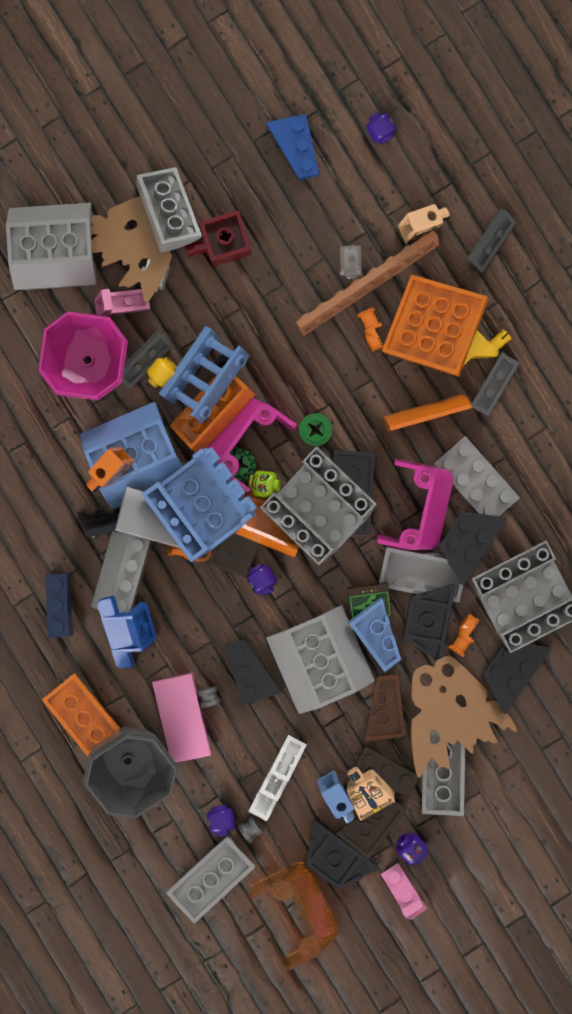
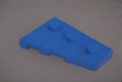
(296, 143)

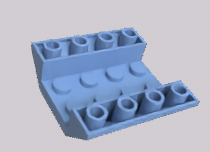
(144, 440)

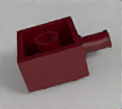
(213, 243)

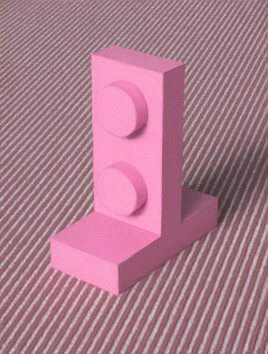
(120, 302)
(404, 892)

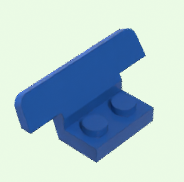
(126, 631)

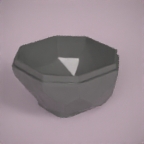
(134, 784)

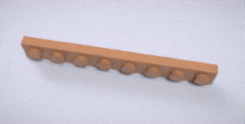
(372, 280)

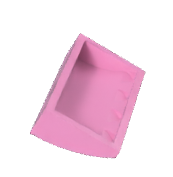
(182, 717)

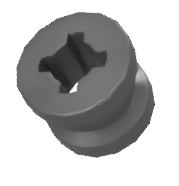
(208, 697)
(250, 829)

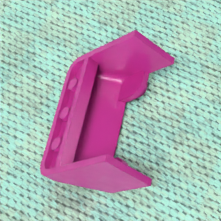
(228, 438)
(439, 486)

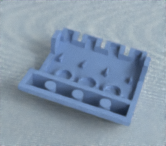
(200, 504)

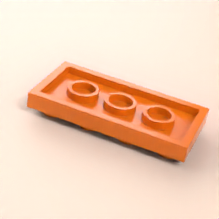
(80, 713)

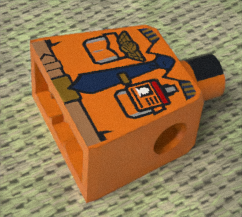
(109, 468)

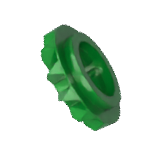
(325, 429)
(248, 460)

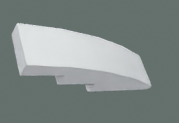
(277, 778)

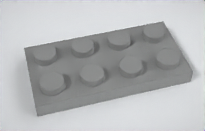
(477, 479)
(210, 879)

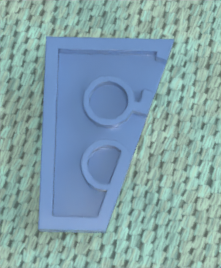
(376, 634)

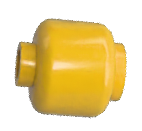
(161, 372)

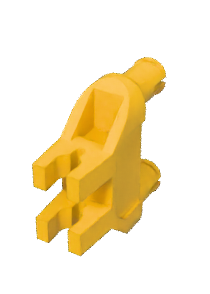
(486, 349)

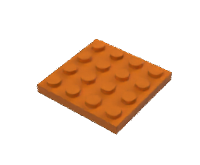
(435, 325)

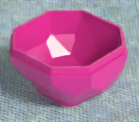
(70, 342)

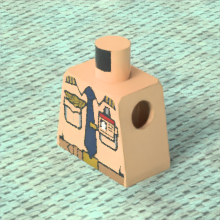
(422, 222)
(368, 792)

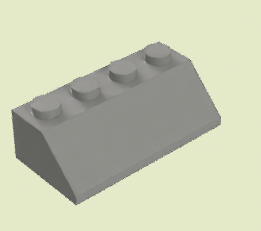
(122, 570)

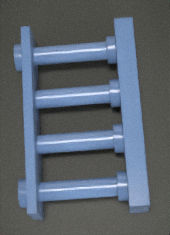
(189, 366)

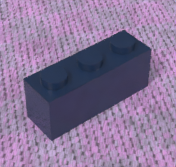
(59, 605)

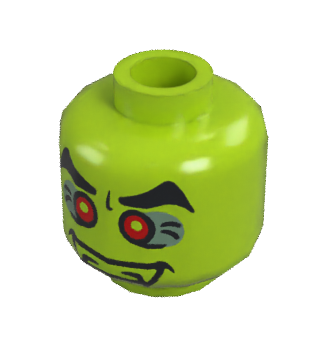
(264, 483)

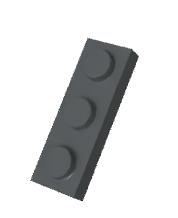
(491, 240)
(144, 357)
(494, 384)

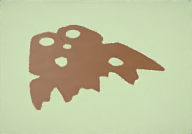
(130, 245)
(445, 716)

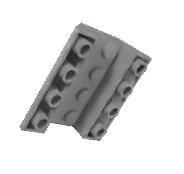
(50, 246)
(319, 507)
(525, 597)
(320, 660)

